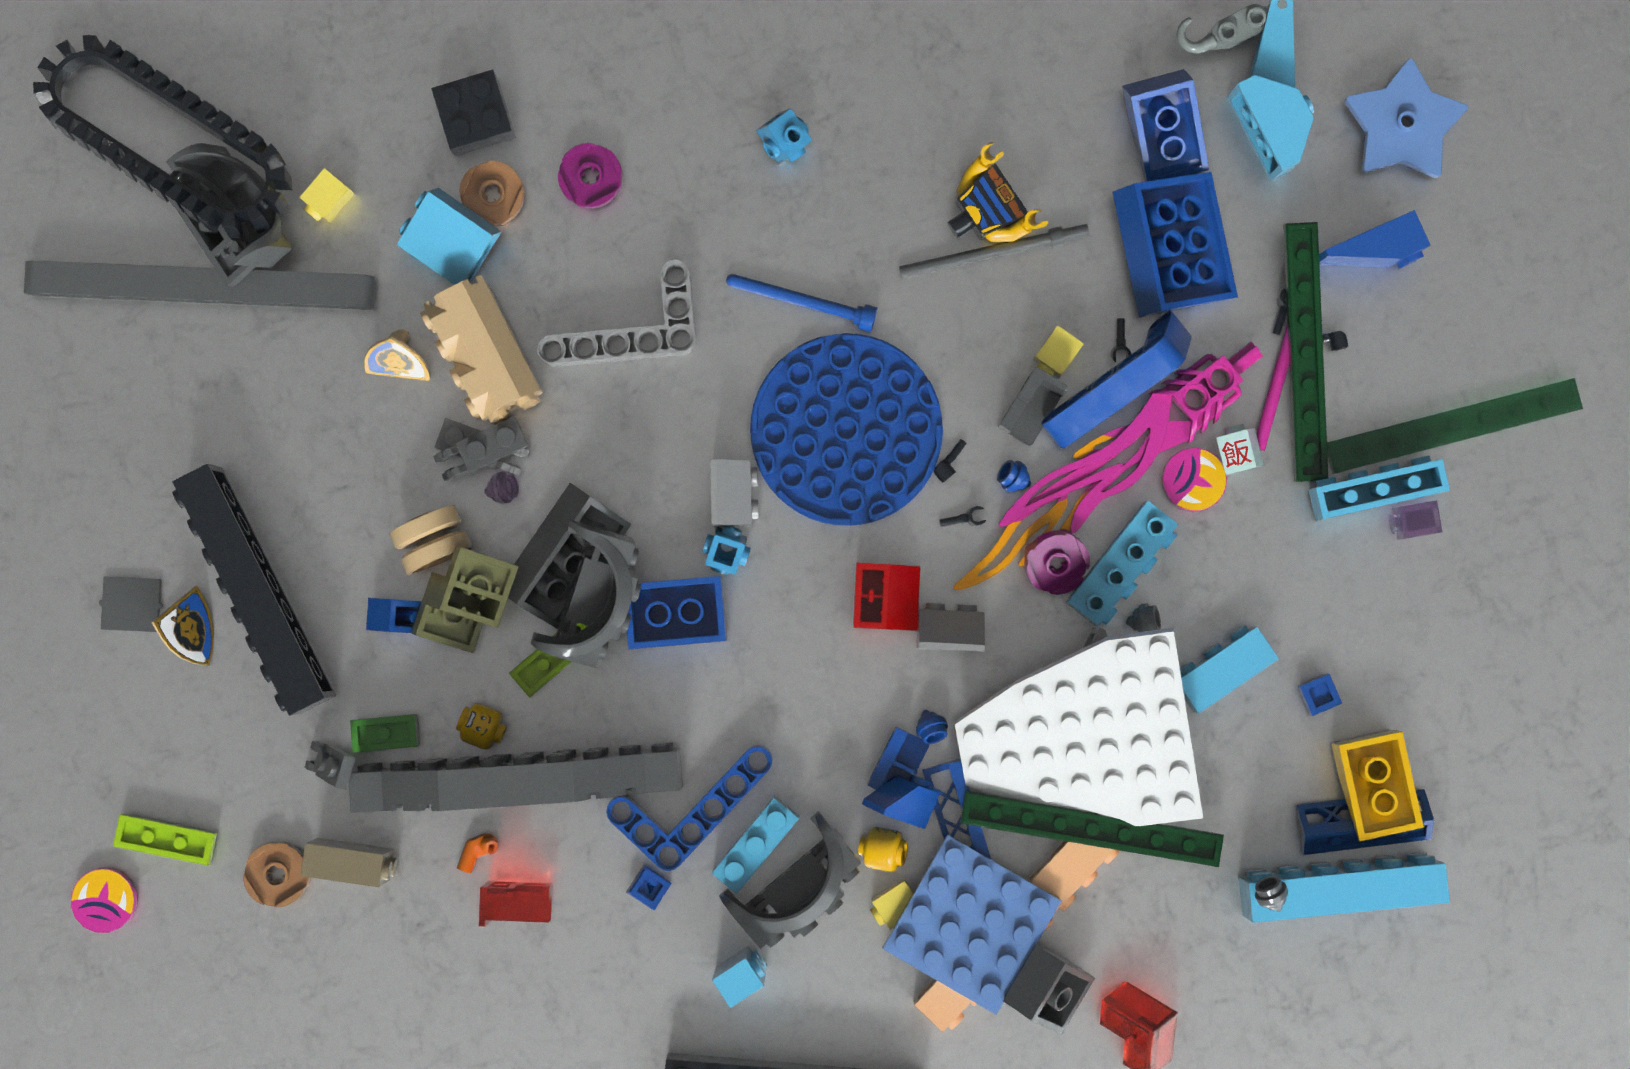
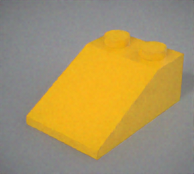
(1378, 784)

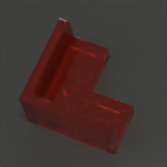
(515, 902)
(1143, 1024)

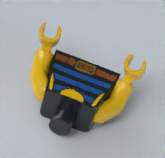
(990, 203)

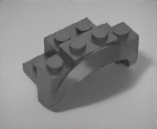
(232, 187)
(597, 597)
(799, 892)

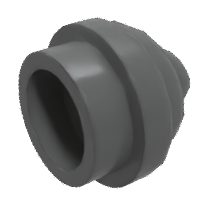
(1145, 618)
(1271, 893)

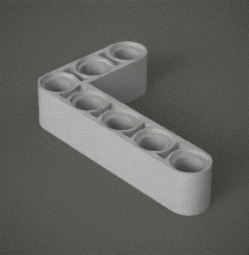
(633, 335)

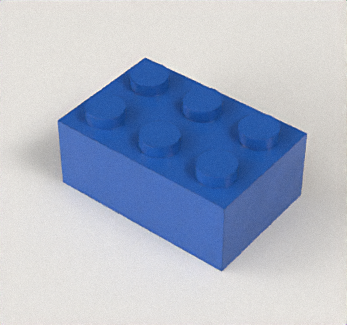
(677, 613)

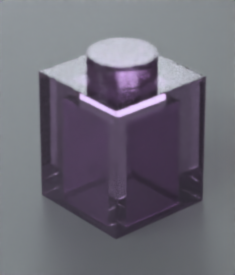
(1415, 520)

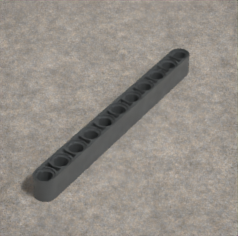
(198, 285)

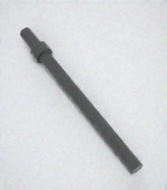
(1055, 237)

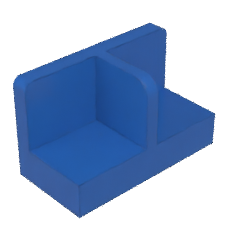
(899, 758)

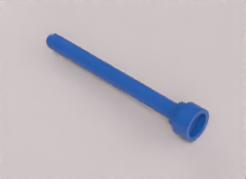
(861, 315)

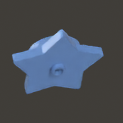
(1386, 137)

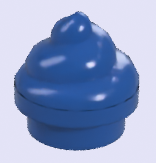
(1013, 476)
(931, 727)

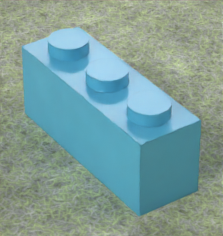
(1226, 667)
(755, 844)
(740, 975)

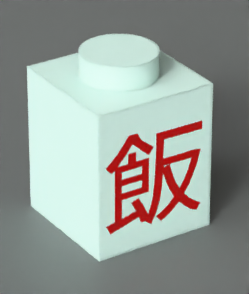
(1239, 449)

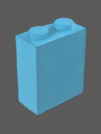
(447, 236)

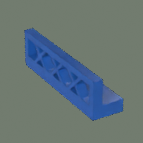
(958, 782)
(1340, 834)

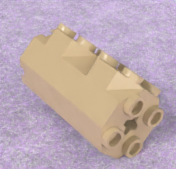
(482, 350)

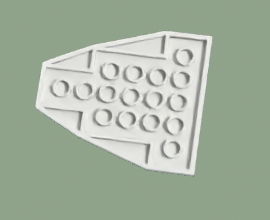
(1091, 734)

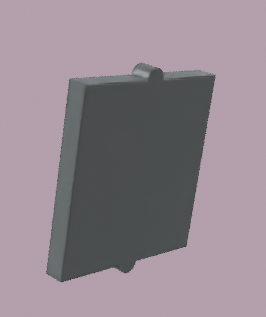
(130, 603)

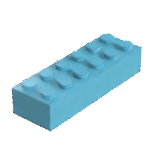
(1350, 888)

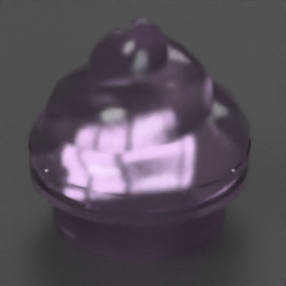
(502, 487)

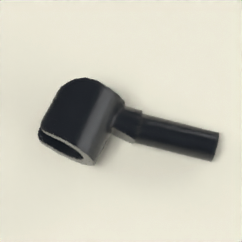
(1282, 304)
(1337, 340)
(1120, 341)
(944, 469)
(962, 518)

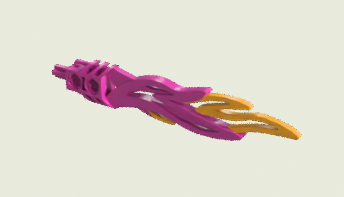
(1161, 437)

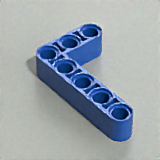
(1160, 356)
(697, 815)

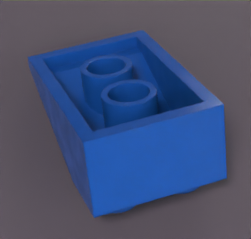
(1166, 125)
(1383, 246)

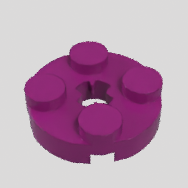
(607, 183)
(1044, 549)

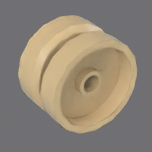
(429, 536)

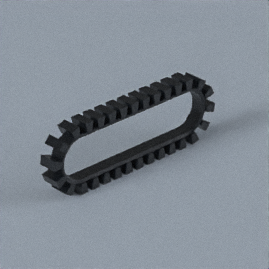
(183, 102)

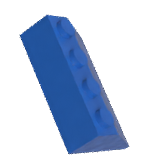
(1174, 243)

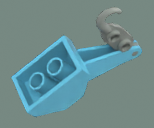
(1266, 102)

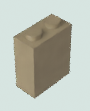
(348, 862)

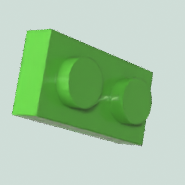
(384, 733)

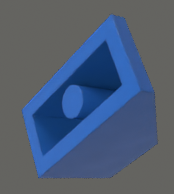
(391, 615)
(904, 800)

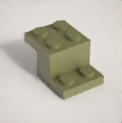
(464, 599)

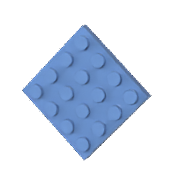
(971, 924)

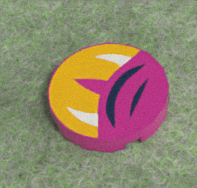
(1194, 479)
(103, 900)

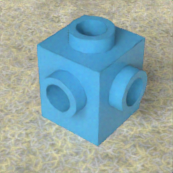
(784, 136)
(723, 561)

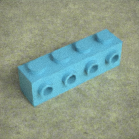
(1381, 489)
(1122, 563)

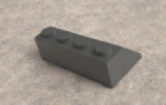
(553, 554)

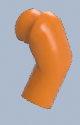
(475, 848)

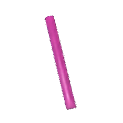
(1273, 393)

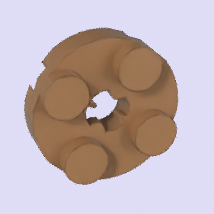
(509, 186)
(270, 892)

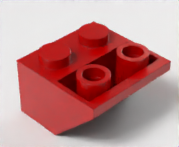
(886, 596)

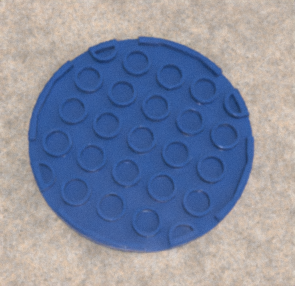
(846, 429)

